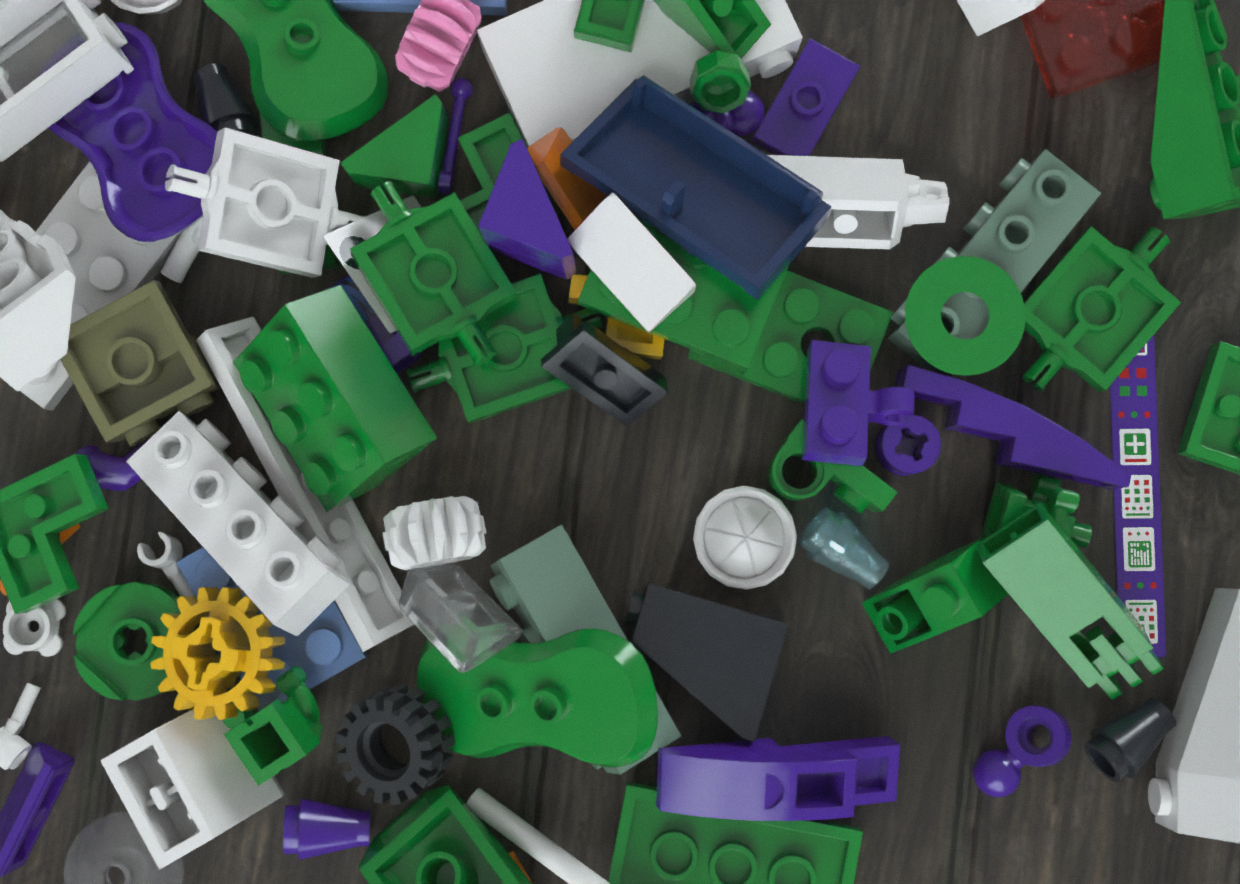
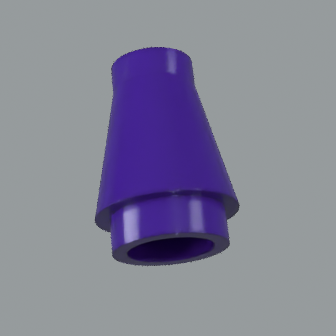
(323, 828)

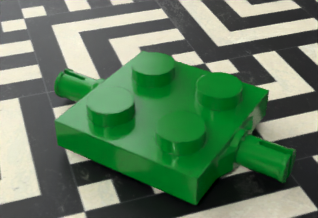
(433, 273)
(1096, 309)
(514, 377)

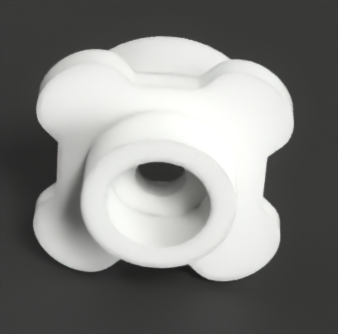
(19, 636)

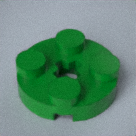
(101, 639)

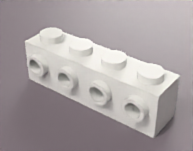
(239, 524)

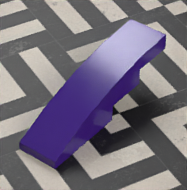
(1025, 436)

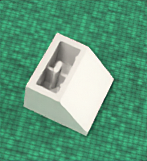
(185, 785)

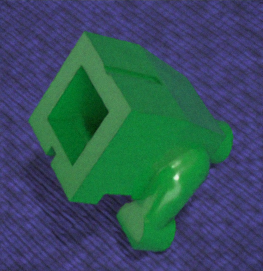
(1010, 503)
(279, 731)

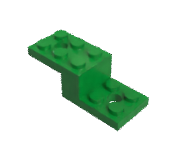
(748, 335)

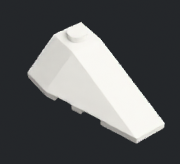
(1200, 756)

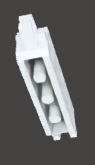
(868, 199)

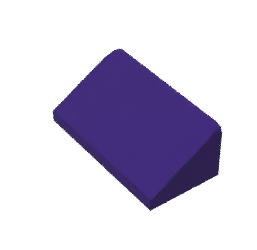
(31, 803)

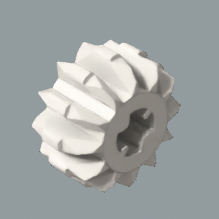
(434, 532)

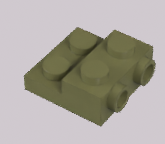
(137, 365)

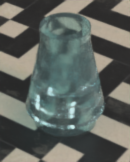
(840, 546)

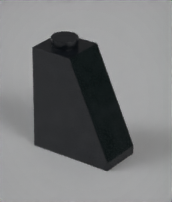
(711, 650)

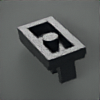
(604, 371)

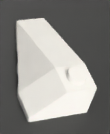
(33, 302)

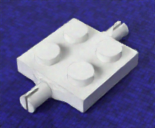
(265, 202)

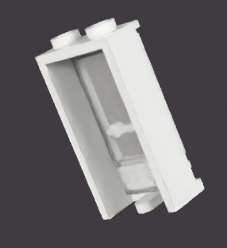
(51, 63)

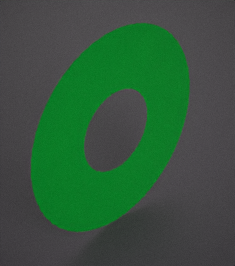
(961, 355)

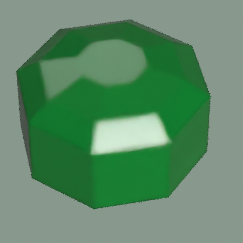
(720, 82)

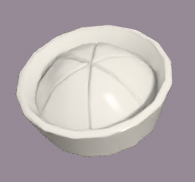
(745, 537)

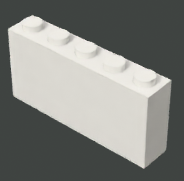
(569, 82)

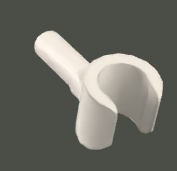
(167, 562)
(12, 747)

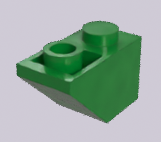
(934, 598)

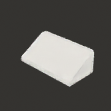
(631, 263)

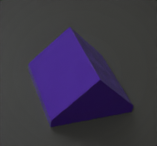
(522, 220)

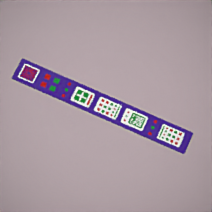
(1139, 505)

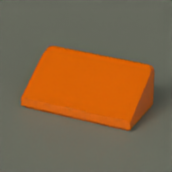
(571, 193)

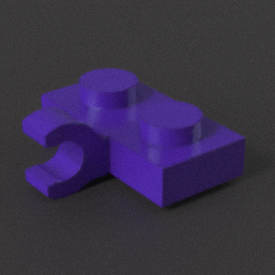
(842, 405)

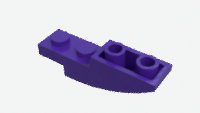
(777, 781)

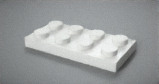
(102, 260)

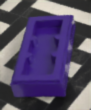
(806, 101)

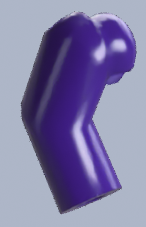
(110, 470)

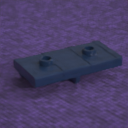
(698, 184)

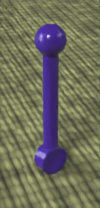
(461, 90)

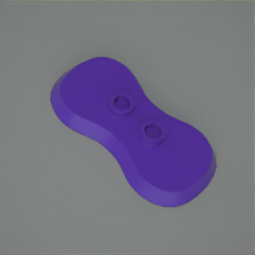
(132, 138)

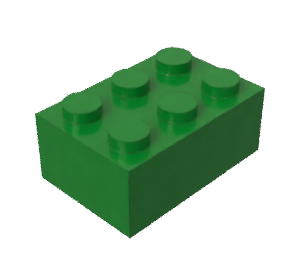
(333, 397)

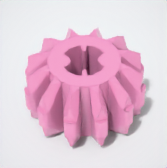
(437, 41)

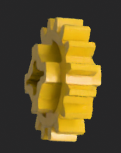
(200, 673)

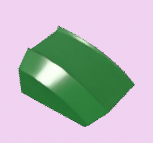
(438, 844)

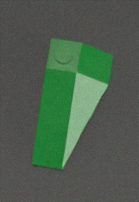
(1195, 115)

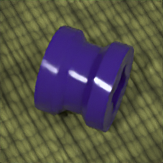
(896, 450)

